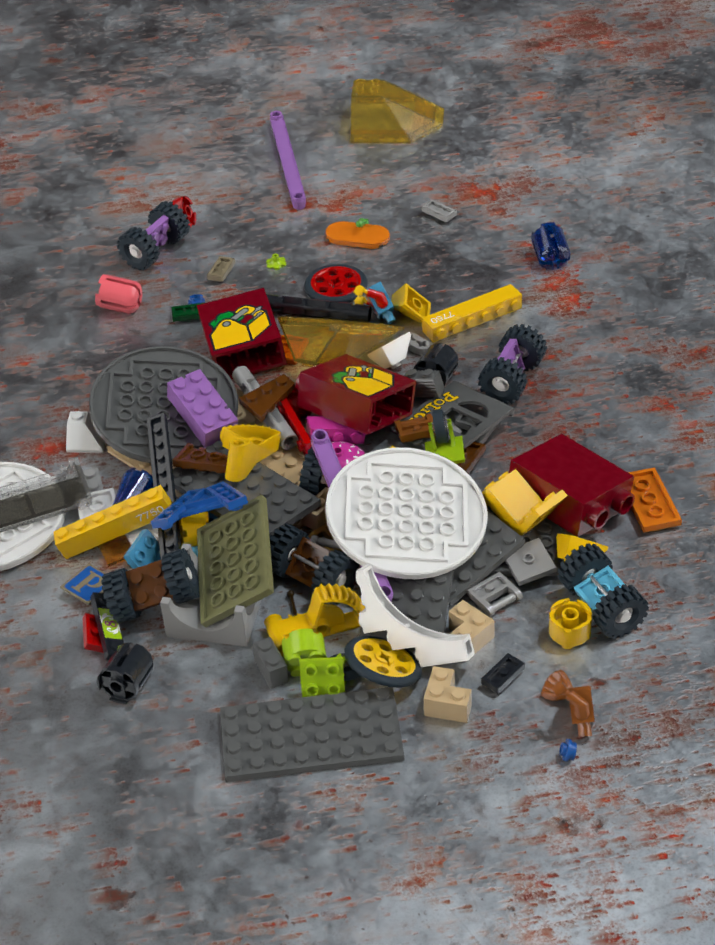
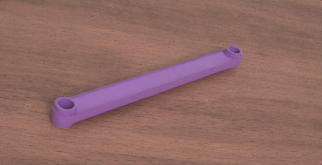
(288, 160)
(330, 468)

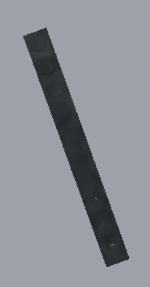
(163, 475)

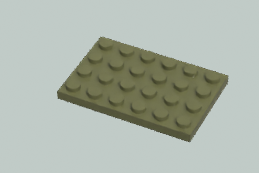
(234, 561)

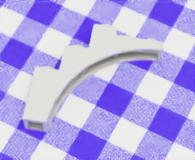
(380, 615)

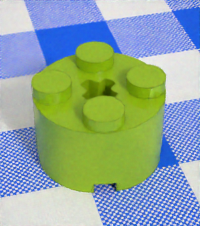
(302, 645)

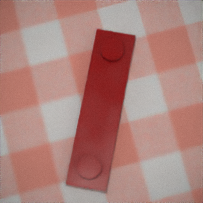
(291, 418)

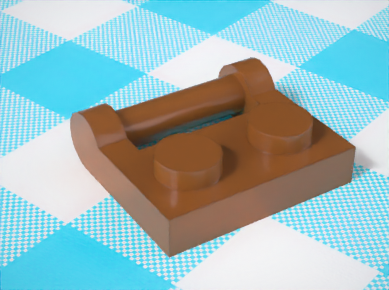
(414, 428)

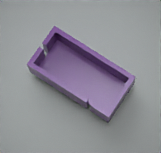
(200, 406)

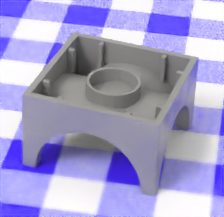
(184, 619)

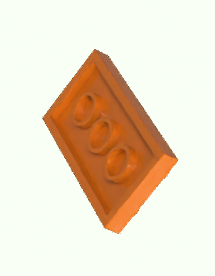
(652, 502)

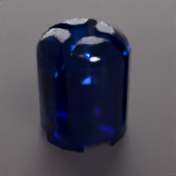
(550, 245)

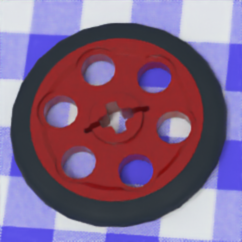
(335, 283)

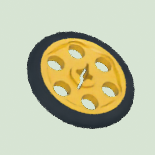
(382, 661)

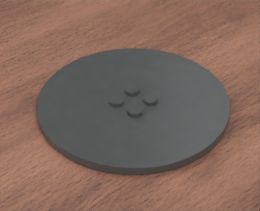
(136, 389)

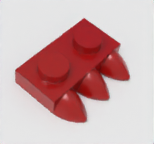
(90, 634)

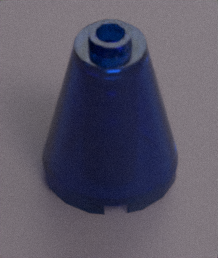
(133, 483)

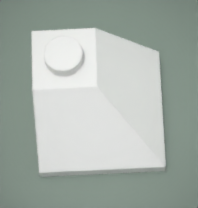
(392, 352)
(82, 434)

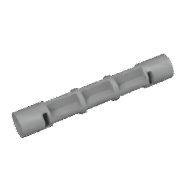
(273, 419)

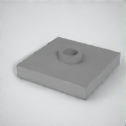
(530, 562)

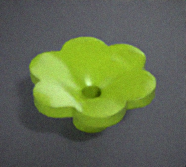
(276, 262)

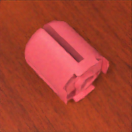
(119, 294)

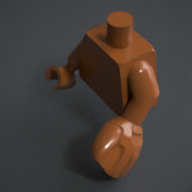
(559, 687)

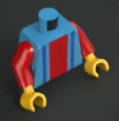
(378, 299)

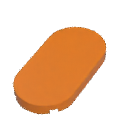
(349, 234)

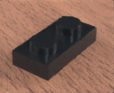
(503, 673)

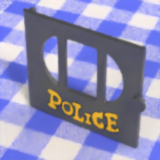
(451, 399)

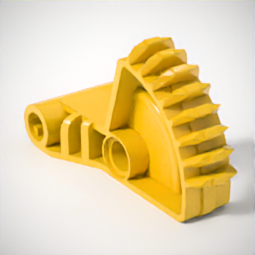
(247, 447)
(320, 617)

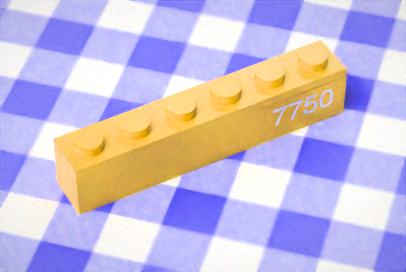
(471, 313)
(111, 522)

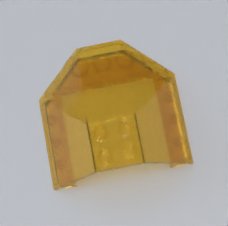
(390, 113)
(321, 340)

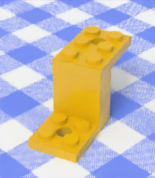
(518, 503)

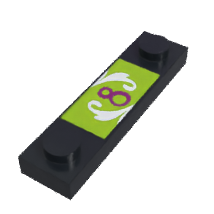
(108, 628)

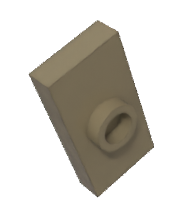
(221, 269)

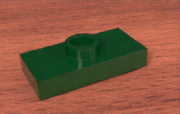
(185, 312)

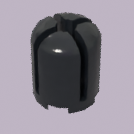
(439, 358)
(125, 672)

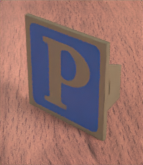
(84, 583)

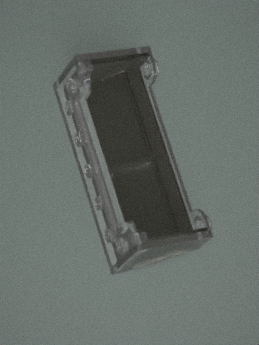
(44, 496)

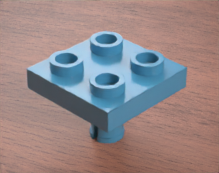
(143, 550)

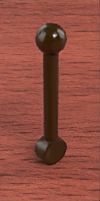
(290, 594)

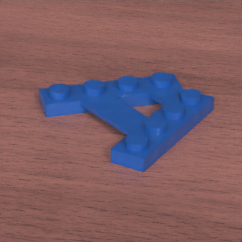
(200, 501)

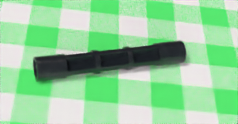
(320, 308)

